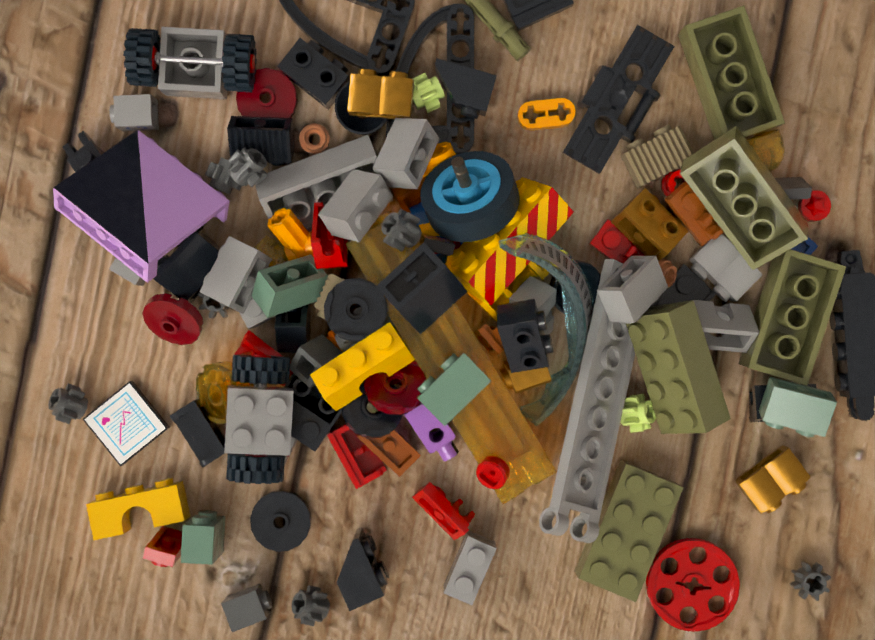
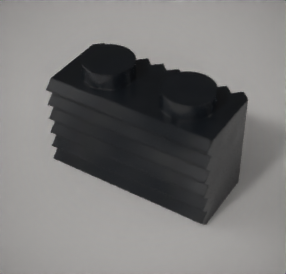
(266, 134)

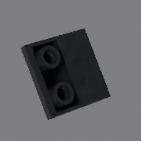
(188, 266)
(421, 288)
(311, 414)
(362, 576)

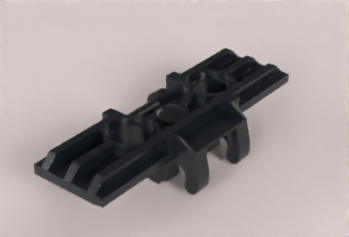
(610, 95)

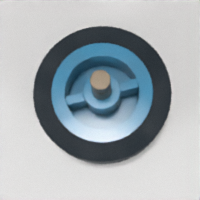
(470, 196)

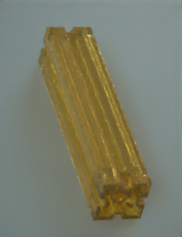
(491, 420)

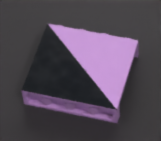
(138, 202)

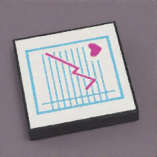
(126, 423)

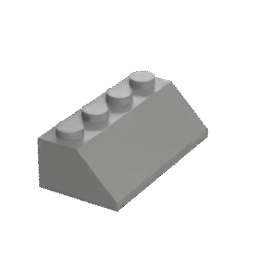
(314, 179)

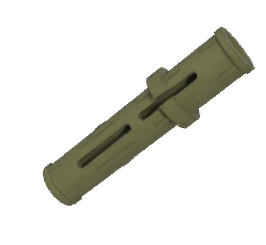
(500, 27)

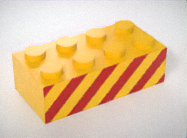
(487, 268)

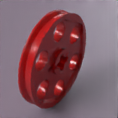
(701, 595)

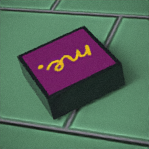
(438, 244)

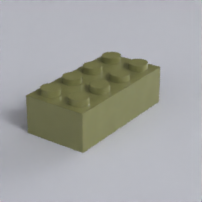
(730, 74)
(744, 198)
(793, 315)
(678, 369)
(629, 530)

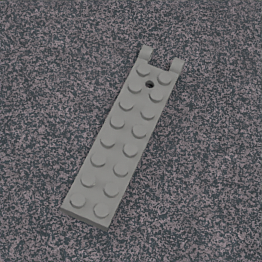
(592, 424)

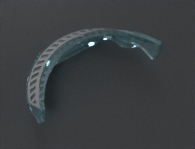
(577, 312)

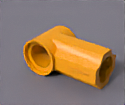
(291, 234)

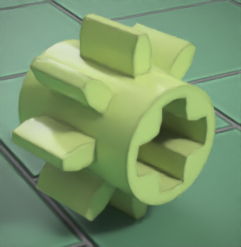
(427, 92)
(637, 413)

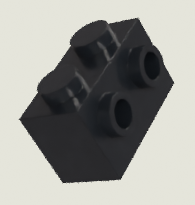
(314, 72)
(523, 335)

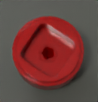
(816, 207)
(493, 472)

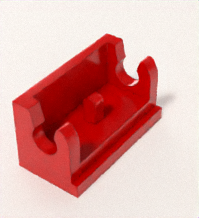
(327, 249)
(355, 456)

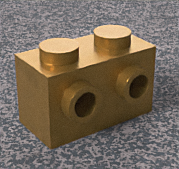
(649, 225)

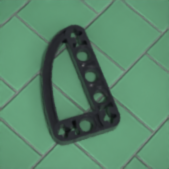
(389, 16)
(427, 27)

